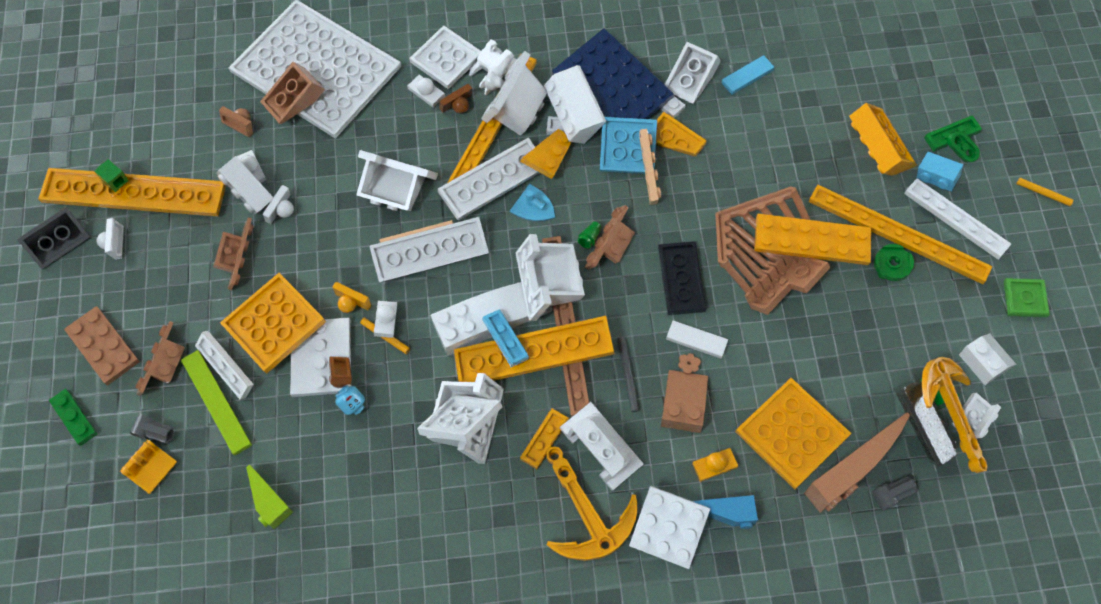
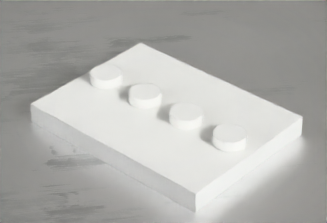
(311, 358)

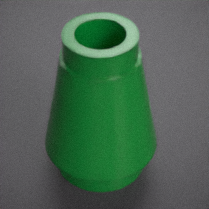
(589, 236)

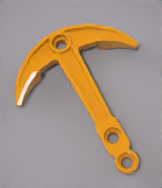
(939, 376)
(599, 533)

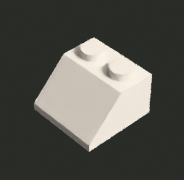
(986, 358)

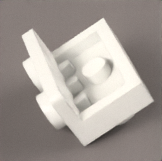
(980, 414)

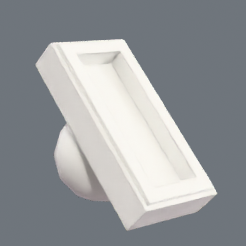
(426, 90)
(251, 163)
(279, 205)
(112, 239)
(385, 319)

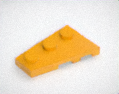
(677, 137)
(548, 154)

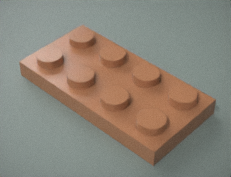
(101, 345)

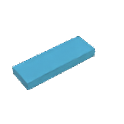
(747, 75)
(505, 338)

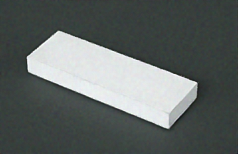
(697, 339)

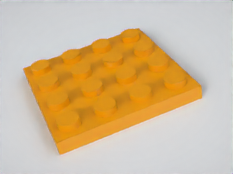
(273, 322)
(793, 433)

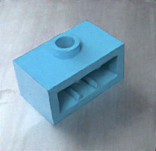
(939, 171)

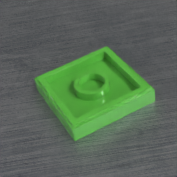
(1026, 297)

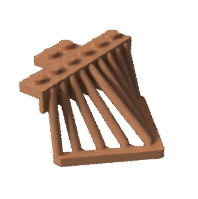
(783, 272)

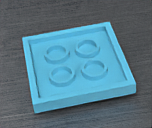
(622, 146)

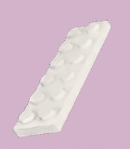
(488, 180)
(428, 249)

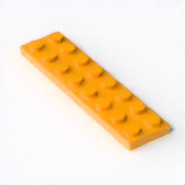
(544, 347)

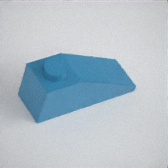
(733, 510)

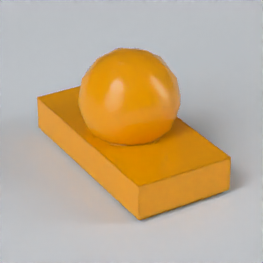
(350, 298)
(715, 464)

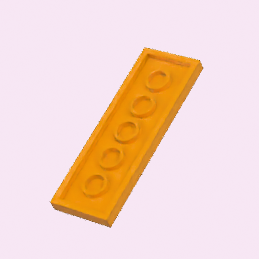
(813, 239)

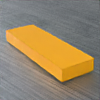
(543, 439)

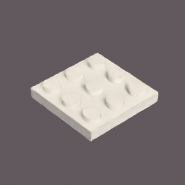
(445, 57)
(460, 418)
(669, 527)

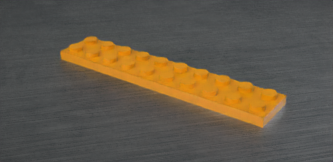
(139, 193)

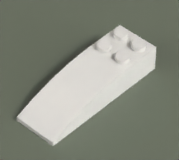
(463, 323)

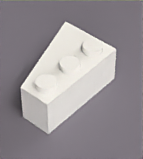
(244, 185)

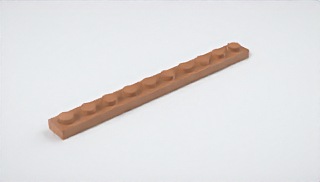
(574, 372)

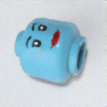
(350, 400)

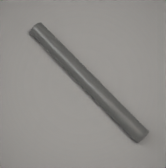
(628, 374)

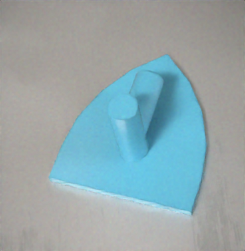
(533, 205)

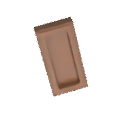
(237, 120)

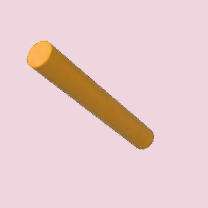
(1044, 191)
(393, 341)

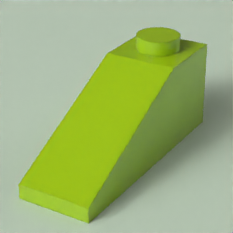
(267, 502)

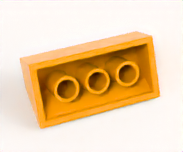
(882, 140)

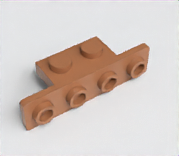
(613, 241)
(230, 252)
(163, 361)

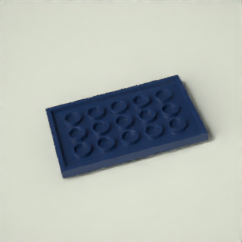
(617, 78)

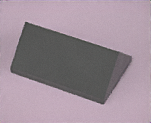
(53, 237)

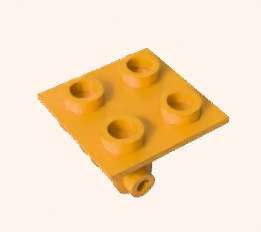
(148, 466)

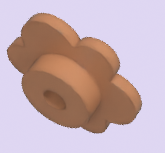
(689, 359)

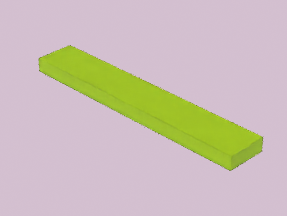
(216, 403)

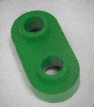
(963, 144)

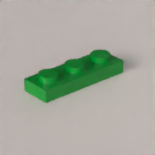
(938, 138)
(73, 417)

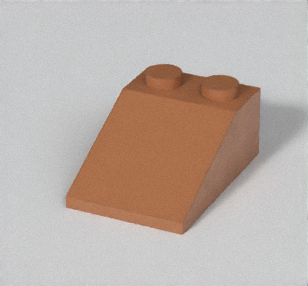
(292, 93)
(684, 401)

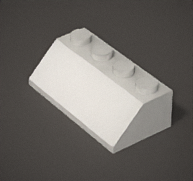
(575, 104)

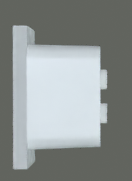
(518, 98)
(391, 181)
(548, 275)
(482, 388)
(603, 443)

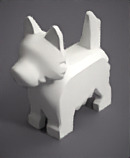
(495, 63)

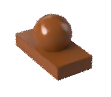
(457, 100)
(339, 371)

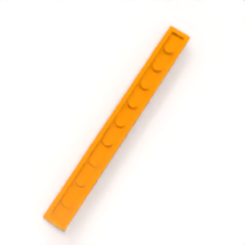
(481, 141)
(901, 234)

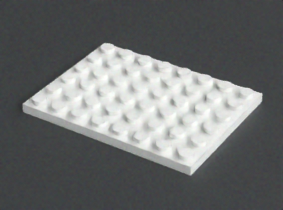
(338, 59)

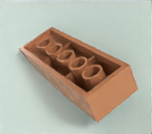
(844, 477)

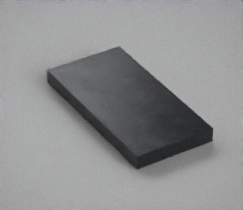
(681, 278)

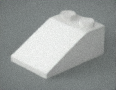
(692, 72)

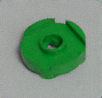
(900, 256)

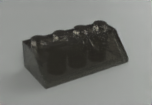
(926, 423)

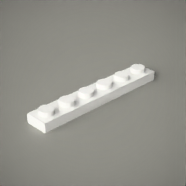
(957, 218)

